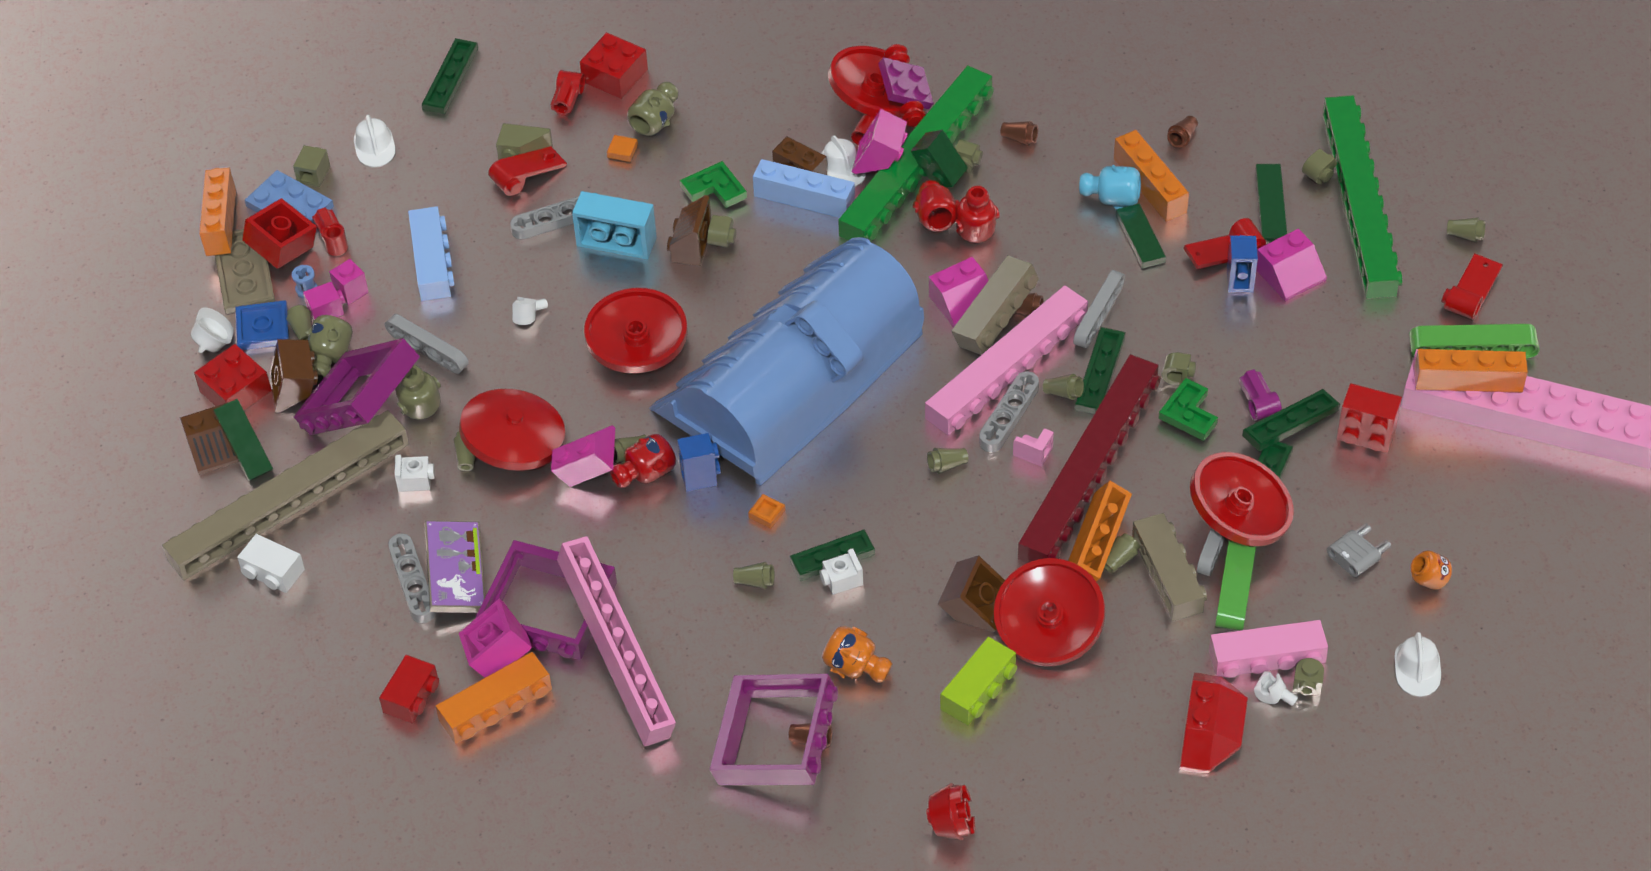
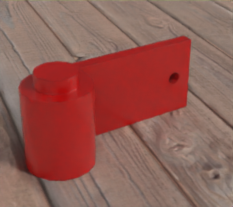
(512, 171)
(1216, 250)
(1472, 288)

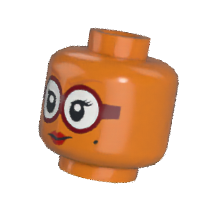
(1431, 570)

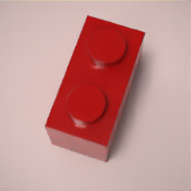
(409, 689)

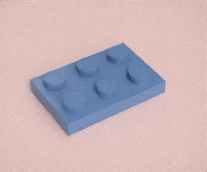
(292, 191)

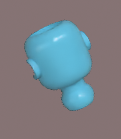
(1115, 186)

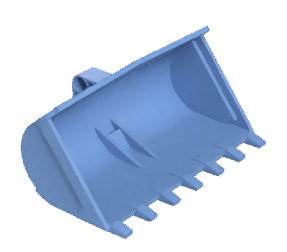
(800, 359)

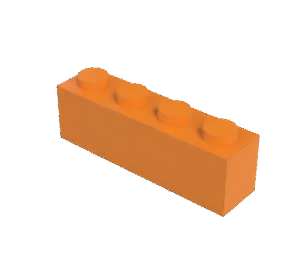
(1157, 180)
(217, 211)
(1470, 370)
(1100, 528)
(494, 697)

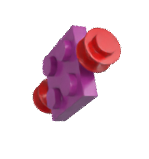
(905, 84)

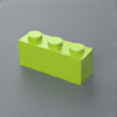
(978, 681)

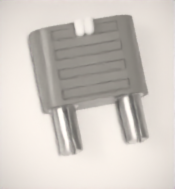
(1355, 552)

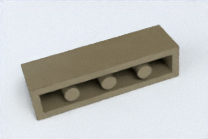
(995, 305)
(1168, 567)

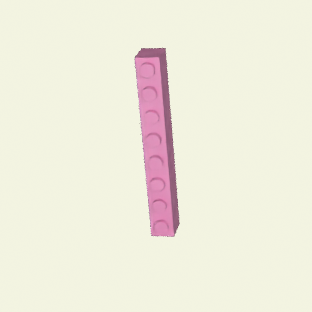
(1005, 360)
(616, 641)

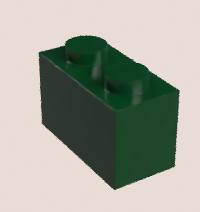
(939, 158)

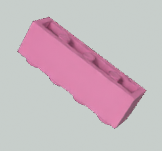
(1267, 648)

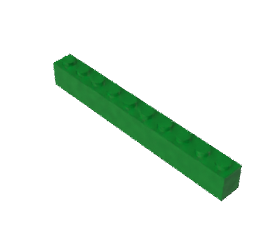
(892, 185)
(1361, 198)

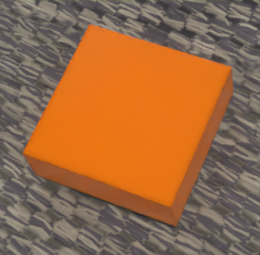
(622, 148)
(766, 511)

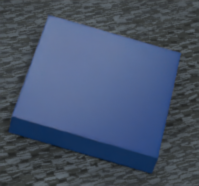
(261, 324)

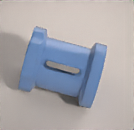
(302, 280)

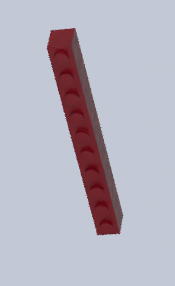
(1089, 461)

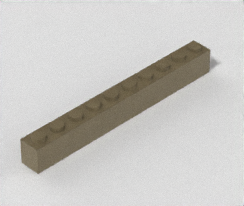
(285, 495)

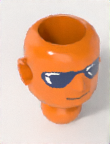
(852, 654)

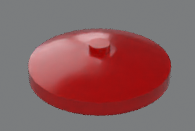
(859, 82)
(635, 330)
(511, 429)
(1241, 499)
(1049, 612)

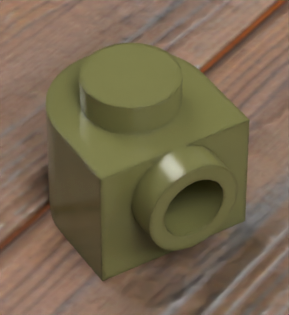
(969, 153)
(1319, 166)
(721, 231)
(1177, 368)
(1308, 677)

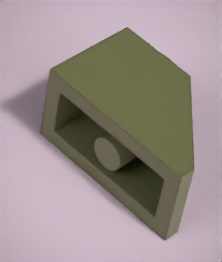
(521, 139)

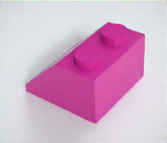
(880, 143)
(1290, 265)
(957, 288)
(585, 457)
(494, 640)

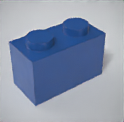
(1242, 263)
(698, 462)

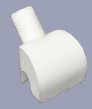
(525, 310)
(1273, 689)

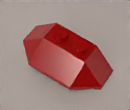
(1212, 723)

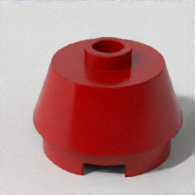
(951, 812)

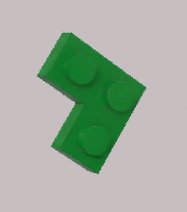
(716, 180)
(1183, 410)

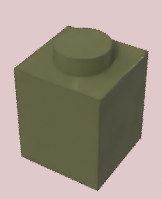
(311, 166)

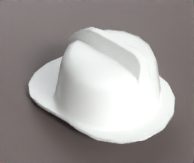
(374, 142)
(840, 160)
(211, 330)
(1418, 666)

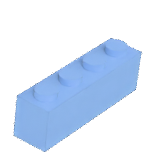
(803, 188)
(430, 254)

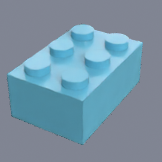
(614, 225)

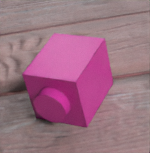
(349, 280)
(324, 301)

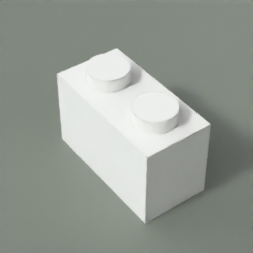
(270, 563)

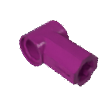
(1260, 398)

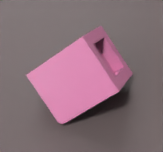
(1034, 449)

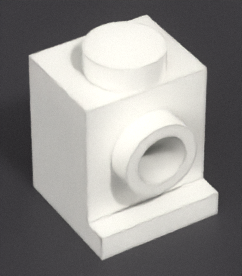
(413, 473)
(842, 573)

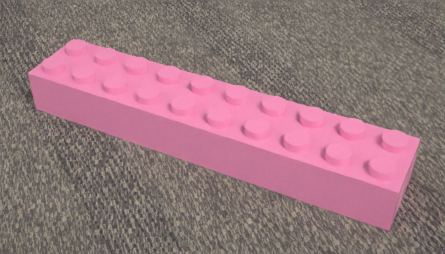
(1548, 415)

